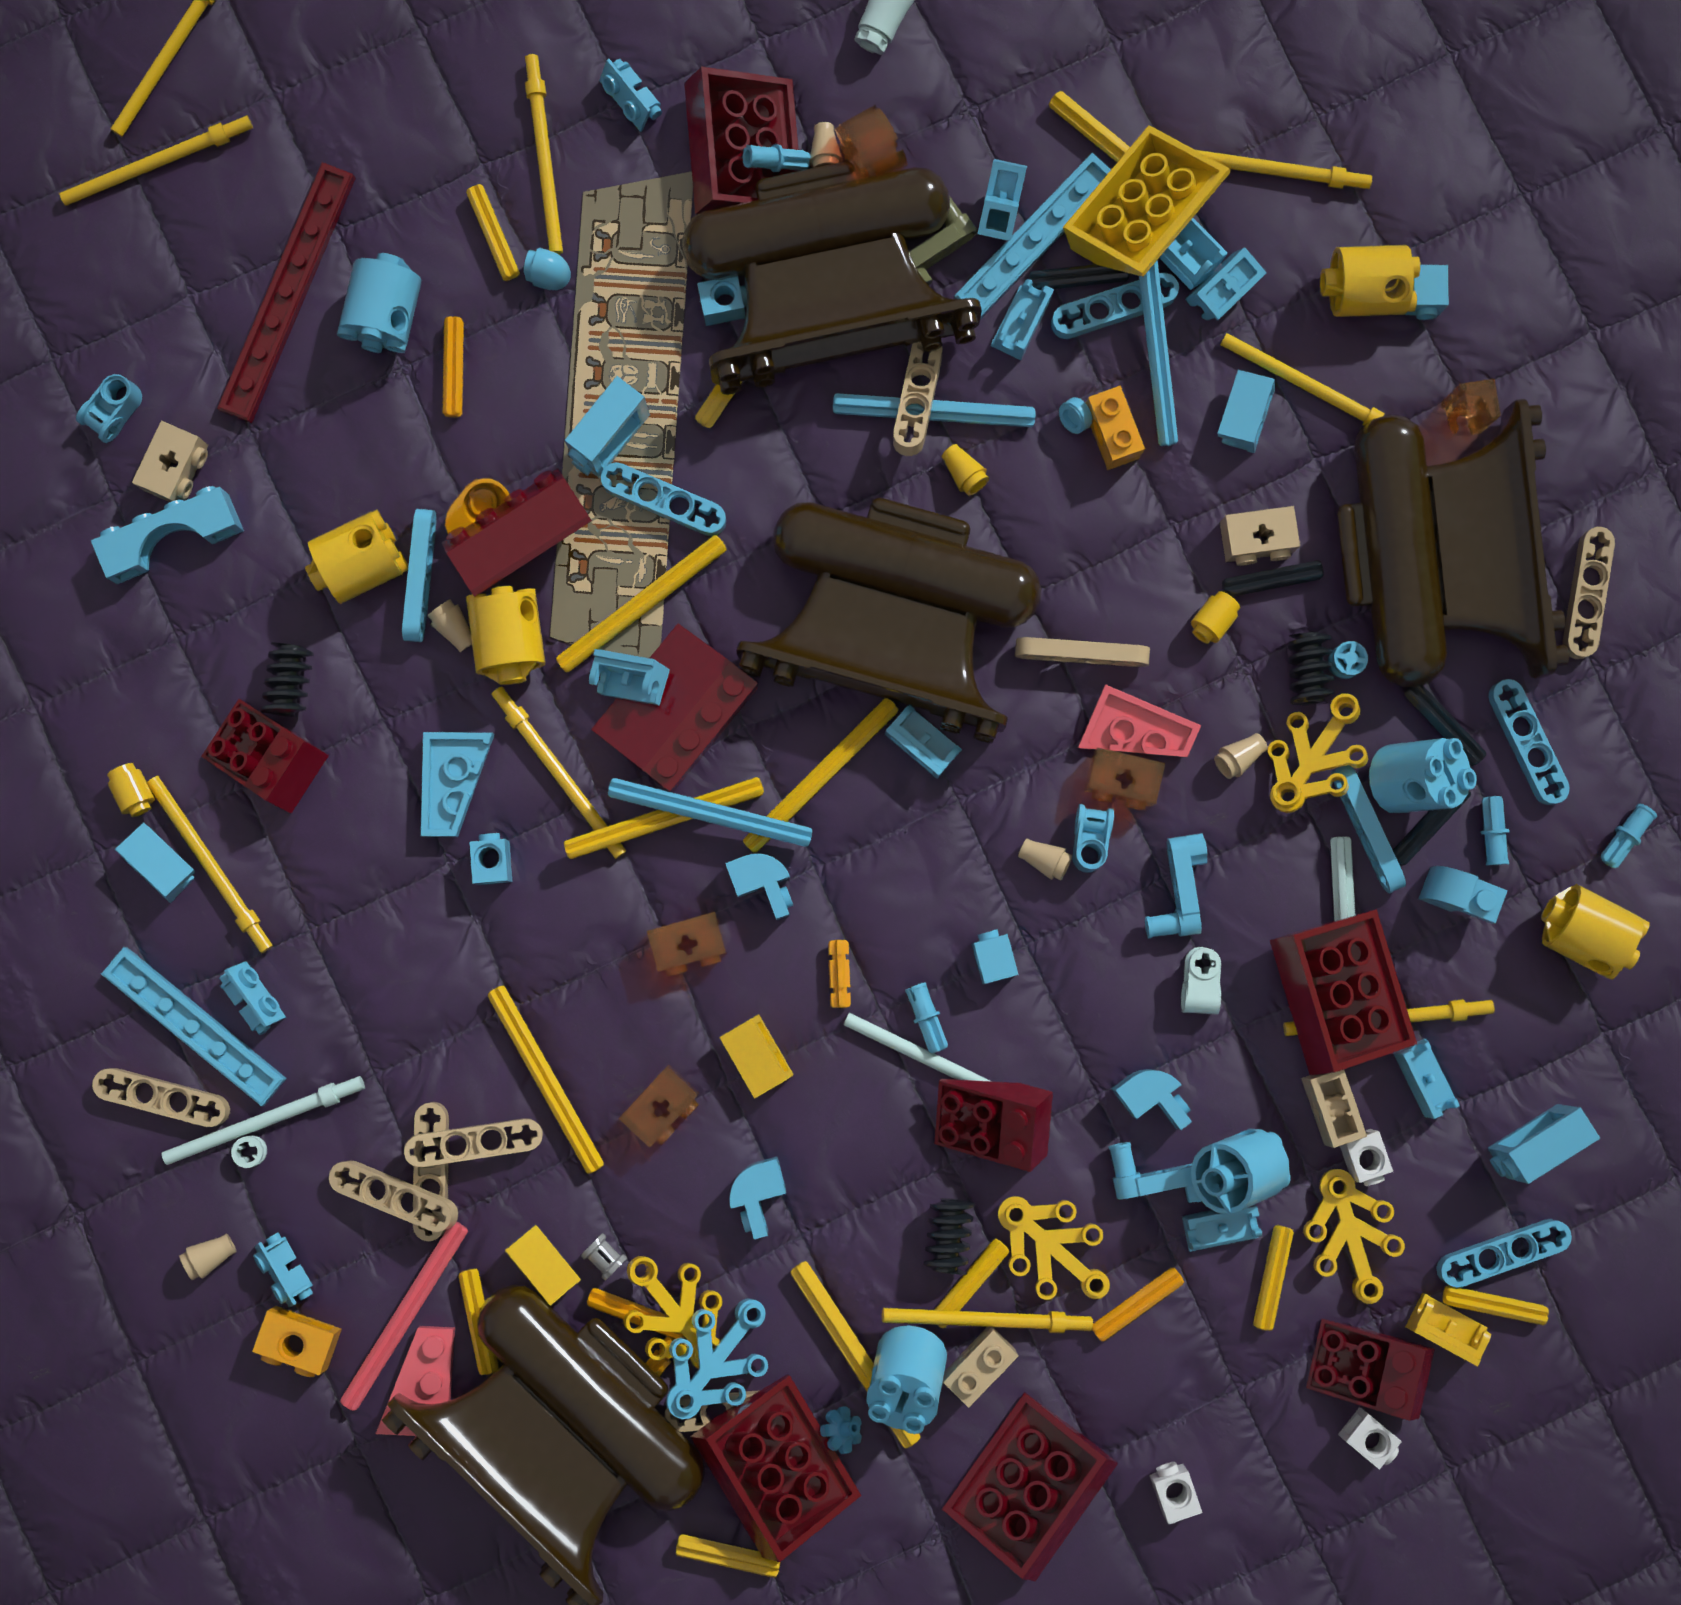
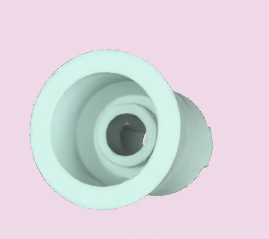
(881, 23)

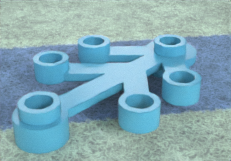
(713, 1363)

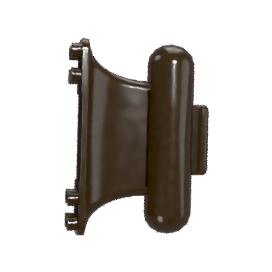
(827, 269)
(1449, 547)
(894, 608)
(554, 1431)

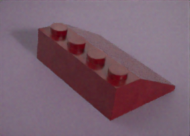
(723, 117)
(695, 708)
(1343, 993)
(776, 1468)
(1029, 1487)

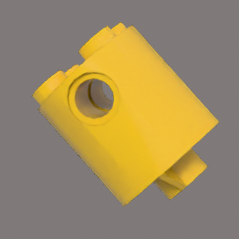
(1371, 280)
(355, 557)
(506, 634)
(1593, 931)

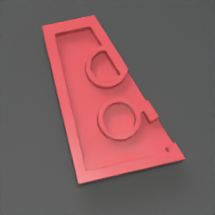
(1136, 726)
(426, 1371)

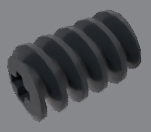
(1310, 668)
(286, 679)
(949, 1236)

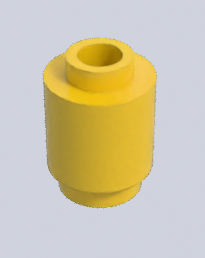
(1215, 617)
(130, 790)

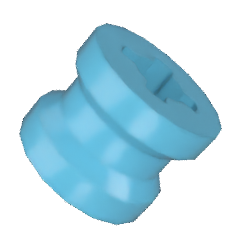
(1354, 657)

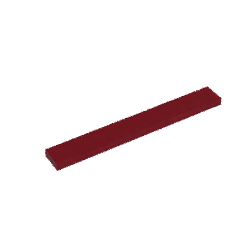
(286, 293)

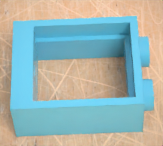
(607, 427)
(1542, 1143)

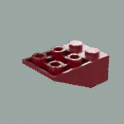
(265, 756)
(994, 1121)
(1370, 1369)

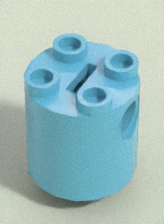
(380, 303)
(1421, 775)
(1240, 1171)
(907, 1378)

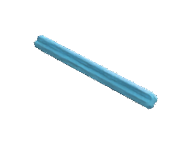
(1158, 357)
(941, 410)
(709, 812)

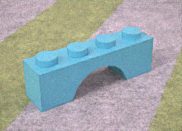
(128, 549)

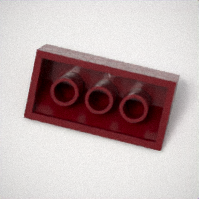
(515, 531)

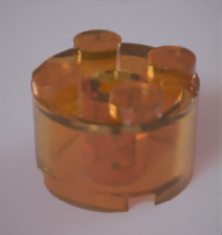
(870, 143)

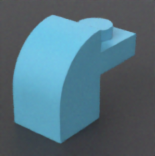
(1002, 200)
(759, 872)
(1462, 892)
(1152, 1087)
(752, 1185)

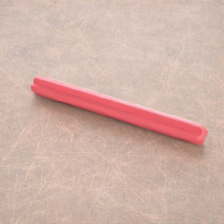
(403, 1316)

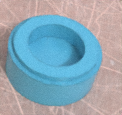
(1075, 415)

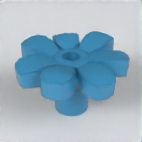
(842, 1430)

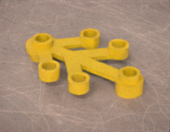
(1314, 759)
(1349, 1230)
(1049, 1243)
(679, 1316)

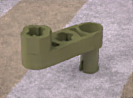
(957, 232)

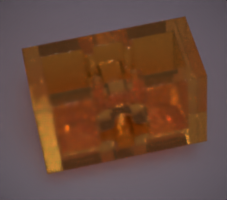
(1144, 774)
(665, 943)
(641, 1116)

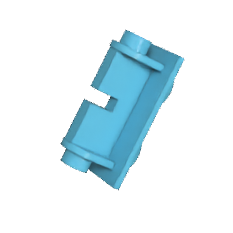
(619, 82)
(243, 983)
(287, 1283)

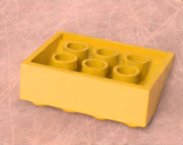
(1143, 203)

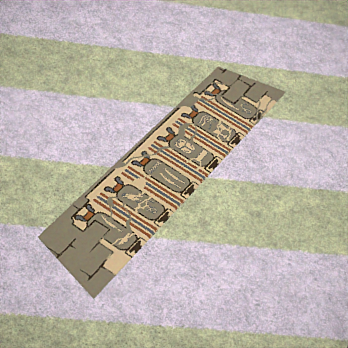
(631, 329)

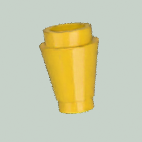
(965, 470)

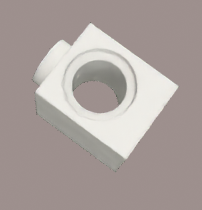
(1380, 1165)
(1359, 1428)
(1186, 1503)

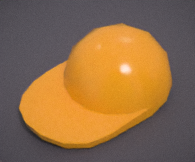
(474, 499)

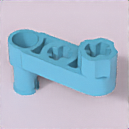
(1182, 854)
(1133, 1184)

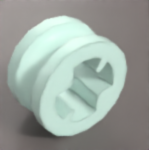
(245, 1161)

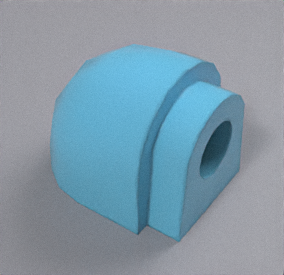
(546, 269)

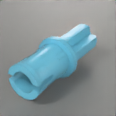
(775, 158)
(1494, 830)
(1628, 835)
(927, 1017)

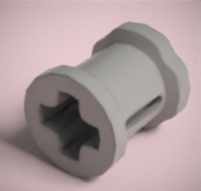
(593, 1255)

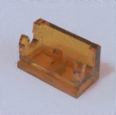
(1475, 402)

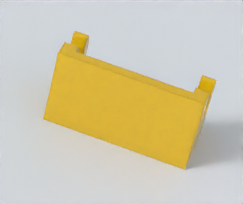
(756, 1056)
(542, 1265)
(1449, 1329)

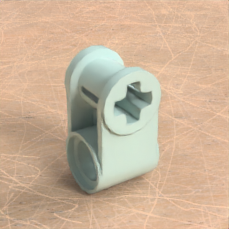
(1201, 989)

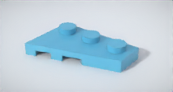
(449, 779)

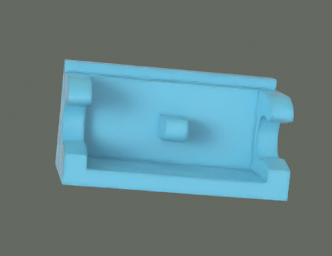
(1193, 255)
(1226, 284)
(1022, 319)
(1246, 410)
(628, 677)
(922, 741)
(156, 862)
(1426, 1079)
(1216, 1229)

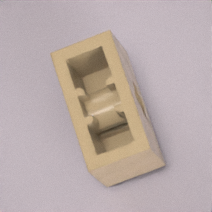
(169, 446)
(1276, 524)
(1334, 1108)
(979, 1366)

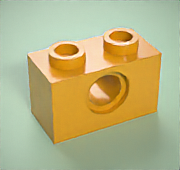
(1114, 428)
(317, 1337)

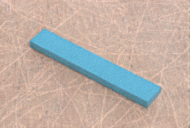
(1034, 236)
(193, 1026)

